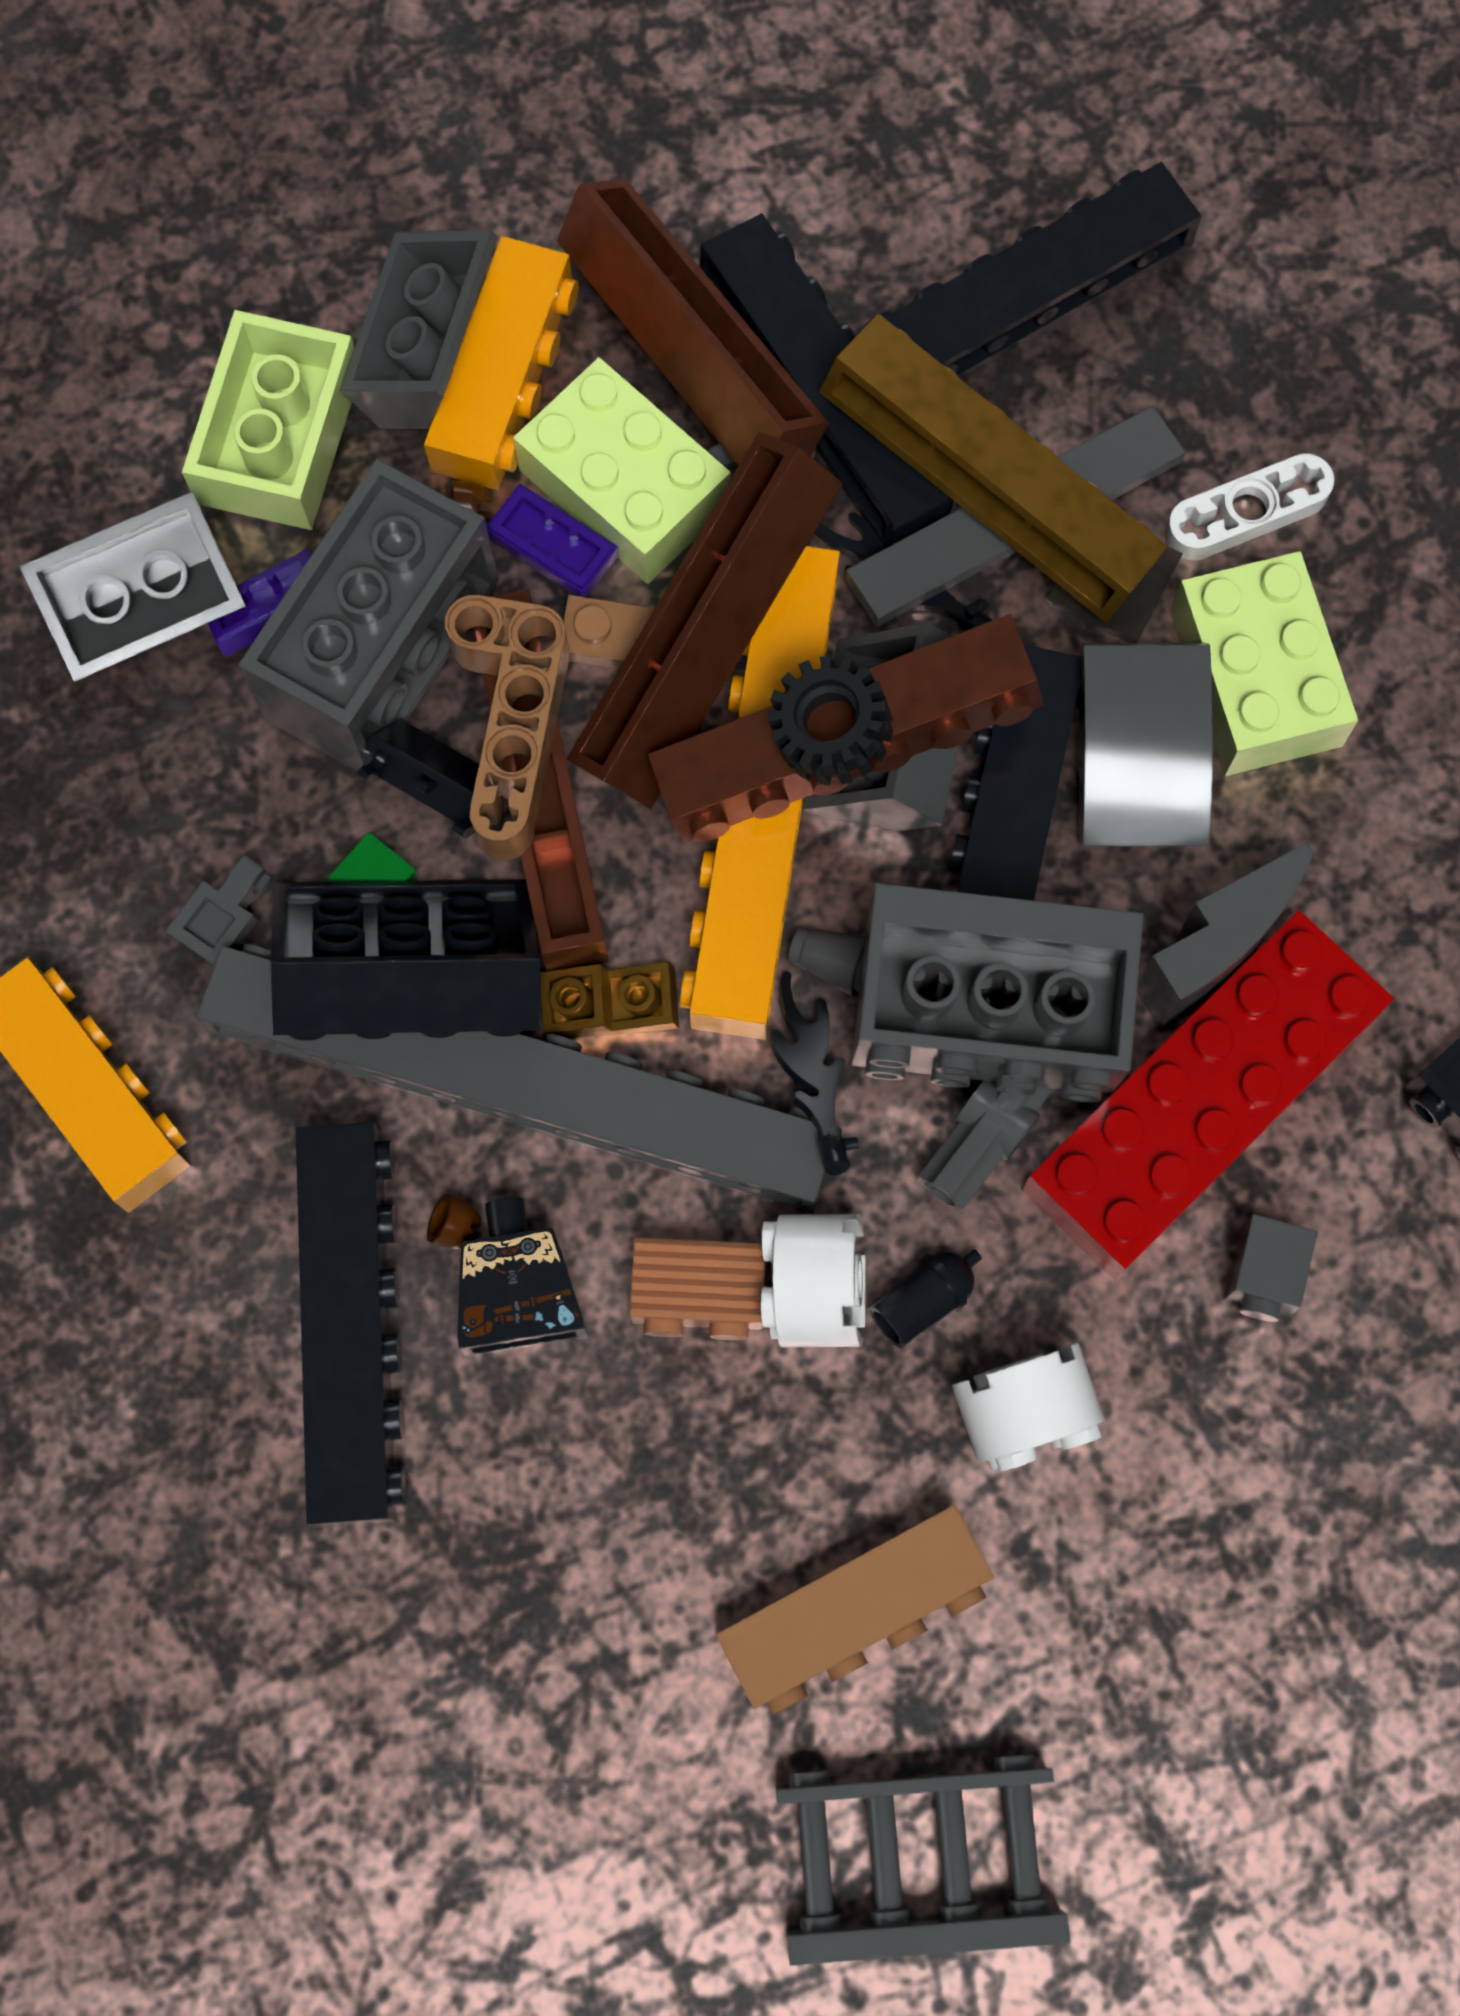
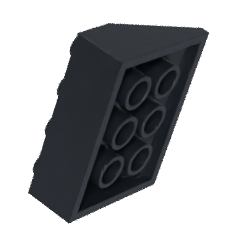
(404, 958)

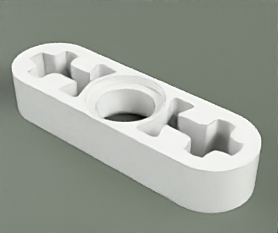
(1263, 484)

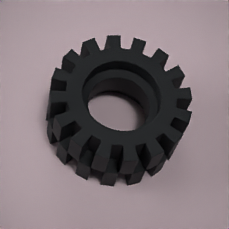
(823, 686)

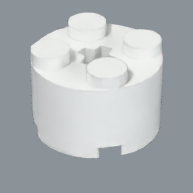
(816, 1280)
(1030, 1406)

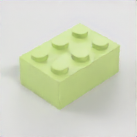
(270, 420)
(622, 468)
(1271, 662)

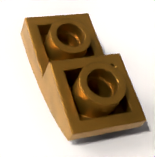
(609, 1001)

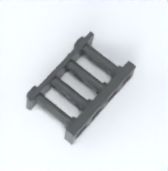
(959, 1921)

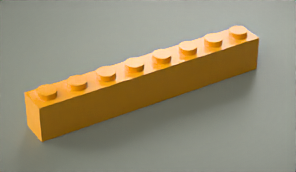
(755, 857)

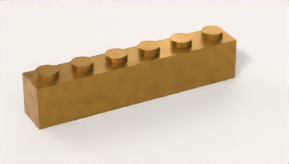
(991, 467)

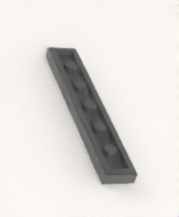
(964, 546)

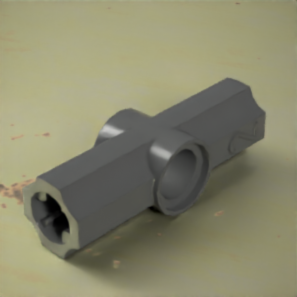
(985, 1132)

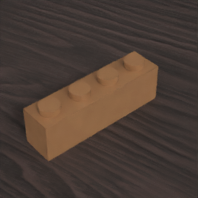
(854, 1608)

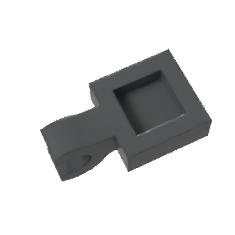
(219, 916)

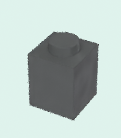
(1270, 1268)

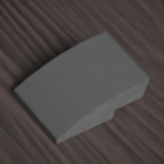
(1145, 744)
(1219, 938)

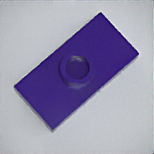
(552, 542)
(261, 598)

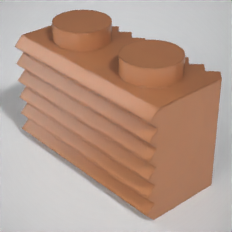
(697, 1287)

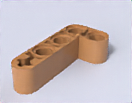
(510, 730)

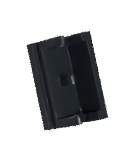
(424, 771)

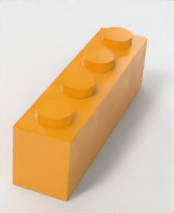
(501, 363)
(83, 1090)

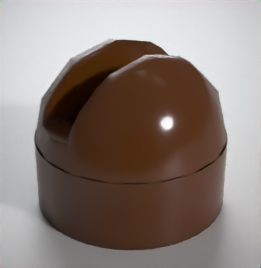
(469, 496)
(452, 1221)

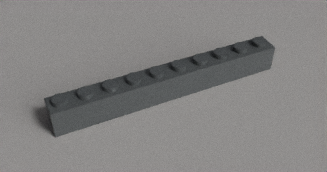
(550, 1091)

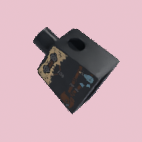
(515, 1286)

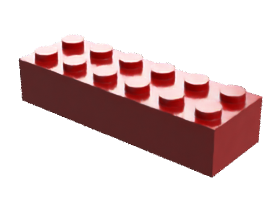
(1206, 1094)

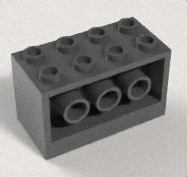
(368, 615)
(1003, 951)

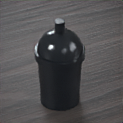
(925, 1296)

